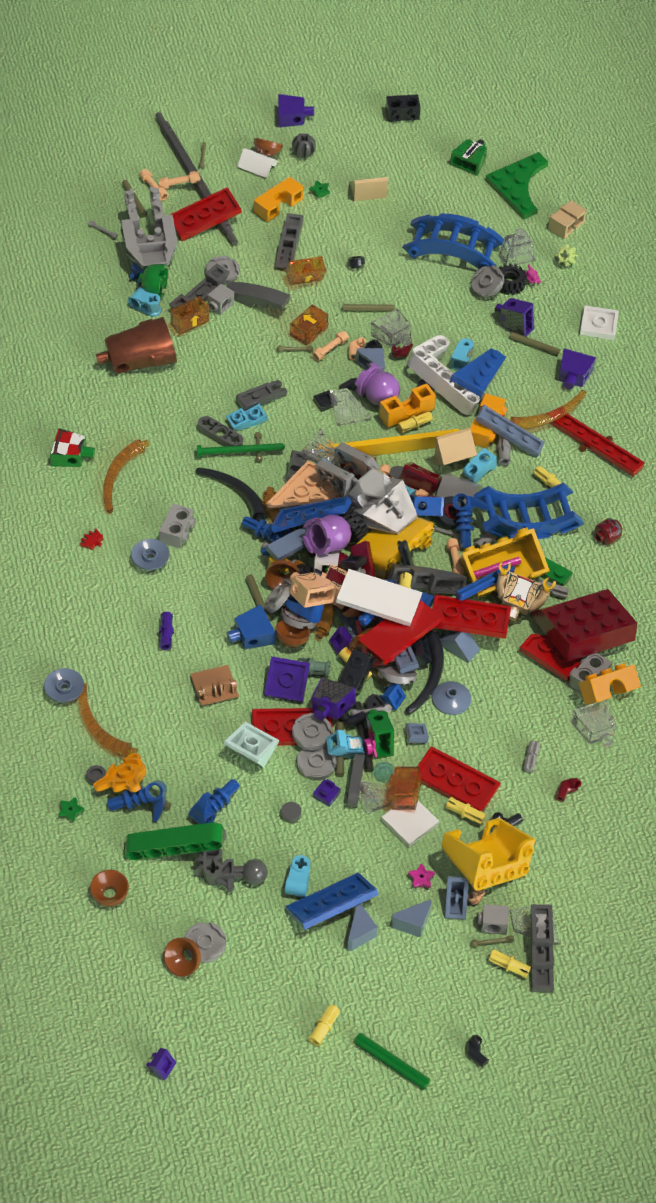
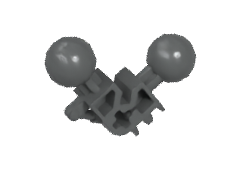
(253, 871)

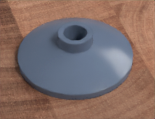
(150, 554)
(62, 679)
(448, 703)

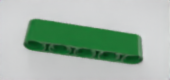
(174, 841)

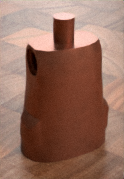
(139, 347)

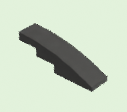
(289, 240)
(259, 295)
(429, 578)
(542, 948)

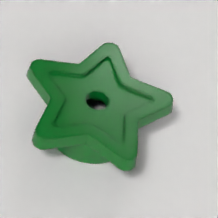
(320, 189)
(70, 814)

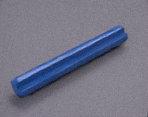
(480, 584)

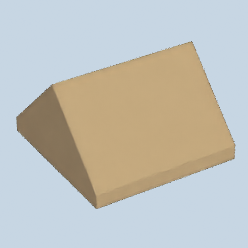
(369, 188)
(454, 447)

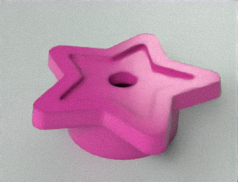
(532, 275)
(370, 747)
(421, 882)

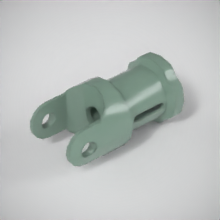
(317, 667)

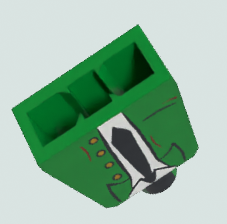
(469, 156)

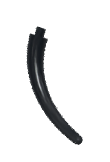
(254, 501)
(437, 665)

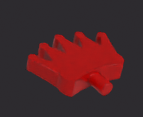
(92, 540)

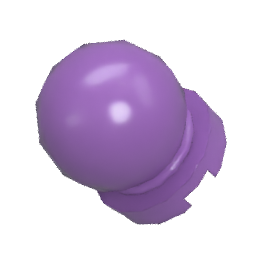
(377, 384)
(326, 534)

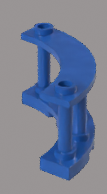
(456, 224)
(504, 526)

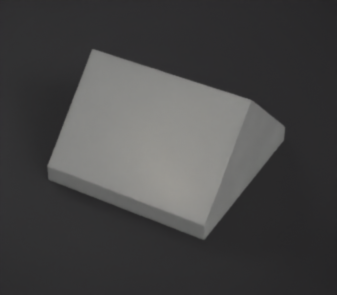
(453, 485)

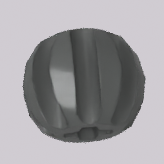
(303, 145)

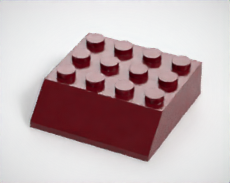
(587, 624)

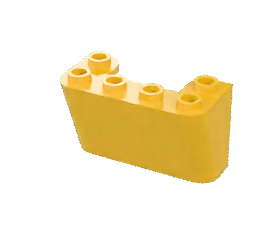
(523, 545)
(385, 547)
(495, 858)

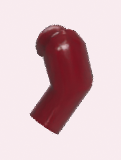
(401, 352)
(567, 786)

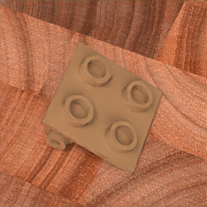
(214, 685)

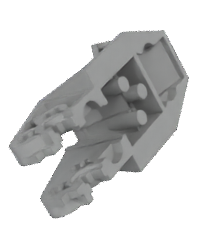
(150, 248)
(375, 496)

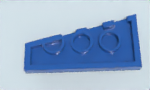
(479, 372)
(301, 514)

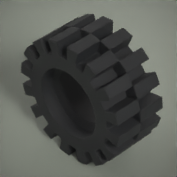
(514, 273)
(356, 523)

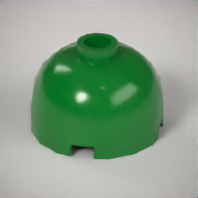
(154, 279)

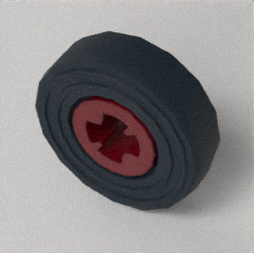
(447, 520)

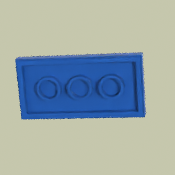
(331, 900)

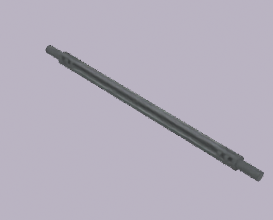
(190, 167)

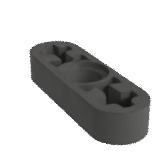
(215, 426)
(356, 778)

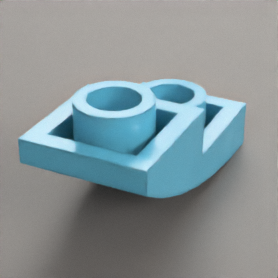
(245, 419)

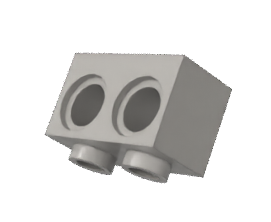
(177, 526)
(588, 665)

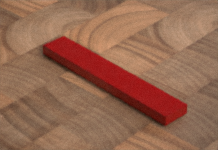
(599, 444)

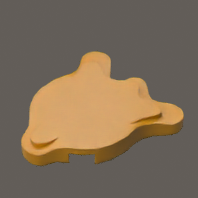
(124, 776)

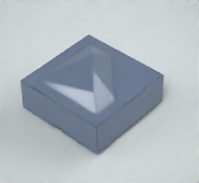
(416, 733)

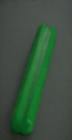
(392, 1061)

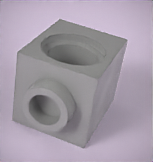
(220, 299)
(494, 919)

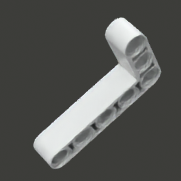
(426, 364)

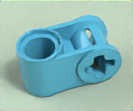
(145, 302)
(298, 878)

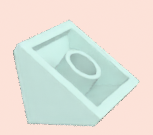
(252, 743)

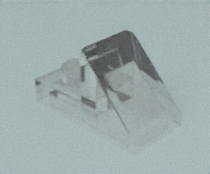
(373, 796)

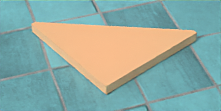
(303, 489)

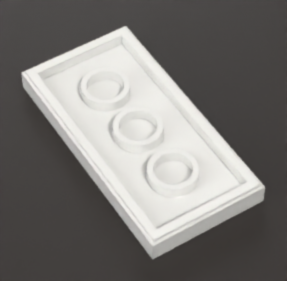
(379, 597)

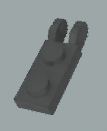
(261, 394)

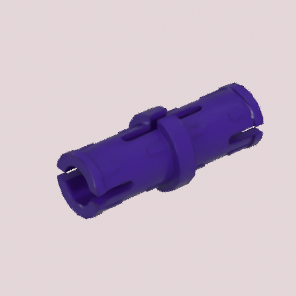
(166, 631)

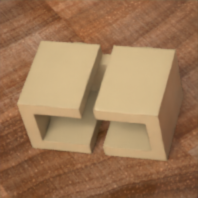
(568, 216)

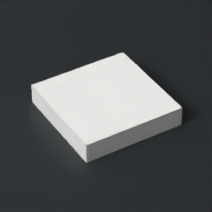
(599, 322)
(410, 824)

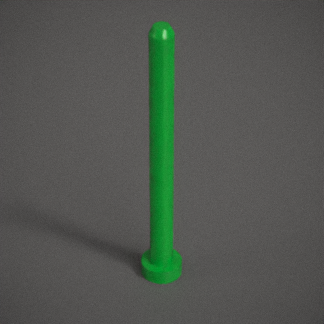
(239, 449)

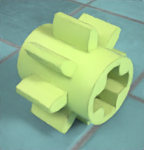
(566, 260)

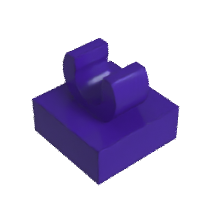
(340, 639)
(326, 792)
(162, 1063)

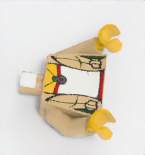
(521, 592)

